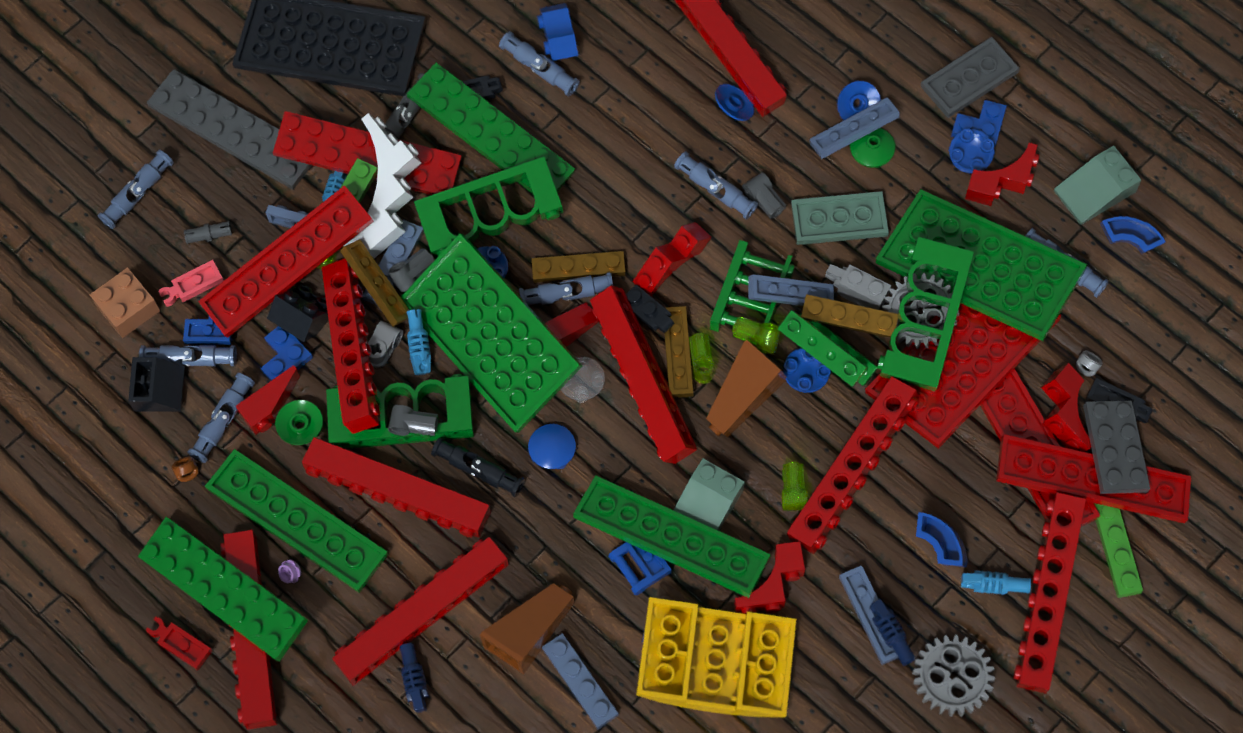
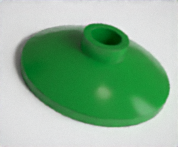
(873, 155)
(299, 412)

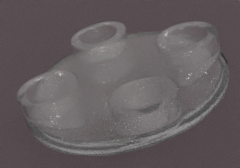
(586, 381)

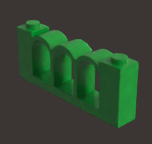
(540, 181)
(940, 258)
(458, 404)

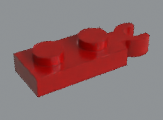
(180, 644)

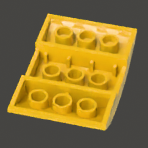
(716, 659)

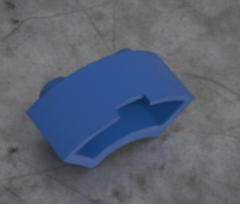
(558, 32)
(1132, 231)
(944, 540)

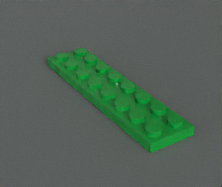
(483, 125)
(296, 520)
(672, 536)
(223, 589)

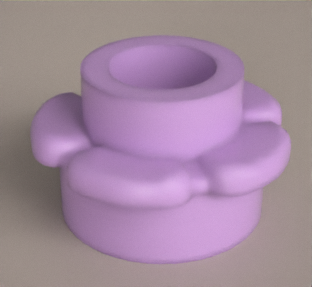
(289, 571)

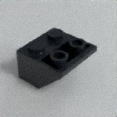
(299, 312)
(156, 385)

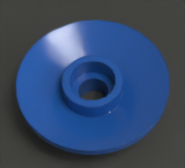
(860, 90)
(734, 102)

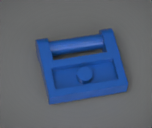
(651, 566)

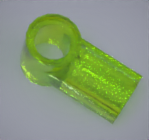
(763, 335)
(701, 357)
(793, 492)

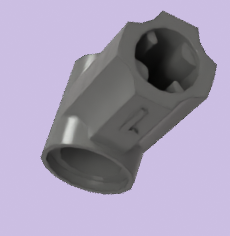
(761, 191)
(407, 271)
(407, 421)

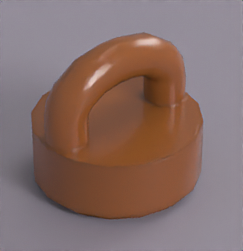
(185, 466)

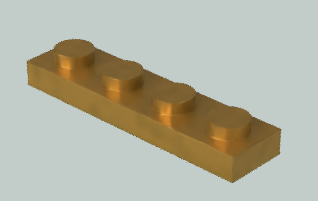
(575, 266)
(375, 282)
(849, 316)
(678, 354)

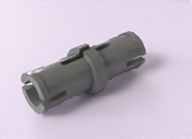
(208, 232)

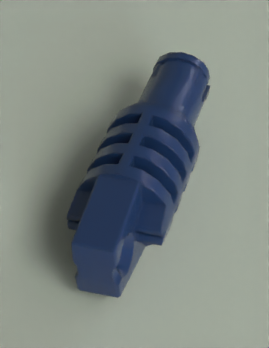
(891, 631)
(413, 678)

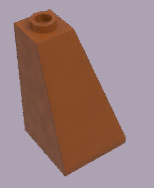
(745, 389)
(527, 628)

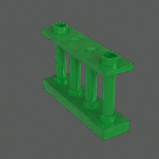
(736, 276)
(828, 349)

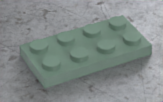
(839, 218)

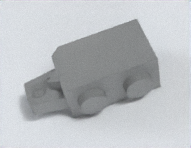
(859, 286)

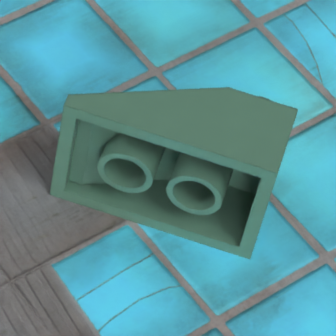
(1098, 185)
(710, 495)

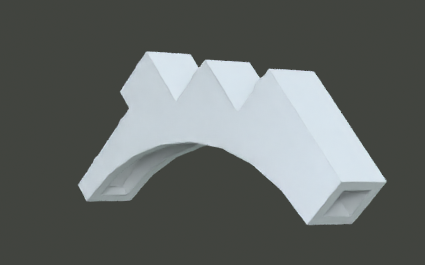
(392, 191)

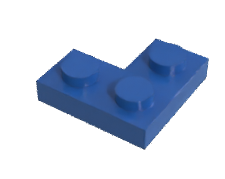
(989, 121)
(204, 332)
(288, 351)

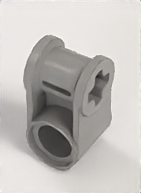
(383, 343)

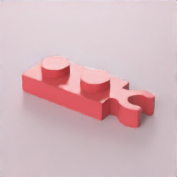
(192, 283)

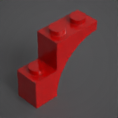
(987, 185)
(667, 258)
(1064, 418)
(770, 596)

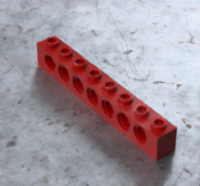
(350, 347)
(893, 393)
(1072, 509)

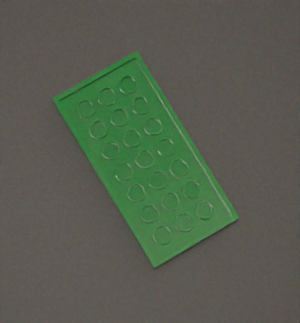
(1008, 274)
(490, 333)

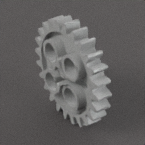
(912, 310)
(965, 657)

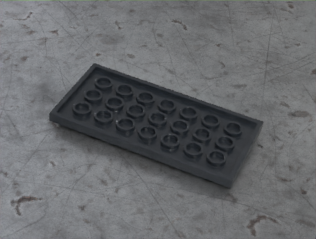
(331, 44)

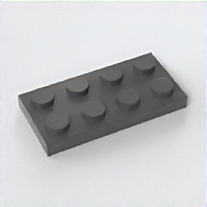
(969, 77)
(1116, 447)

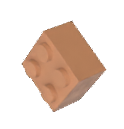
(124, 302)

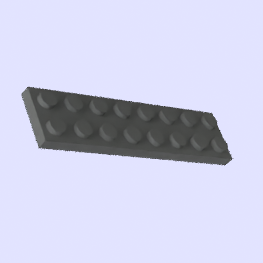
(225, 126)

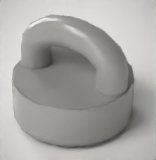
(1090, 361)

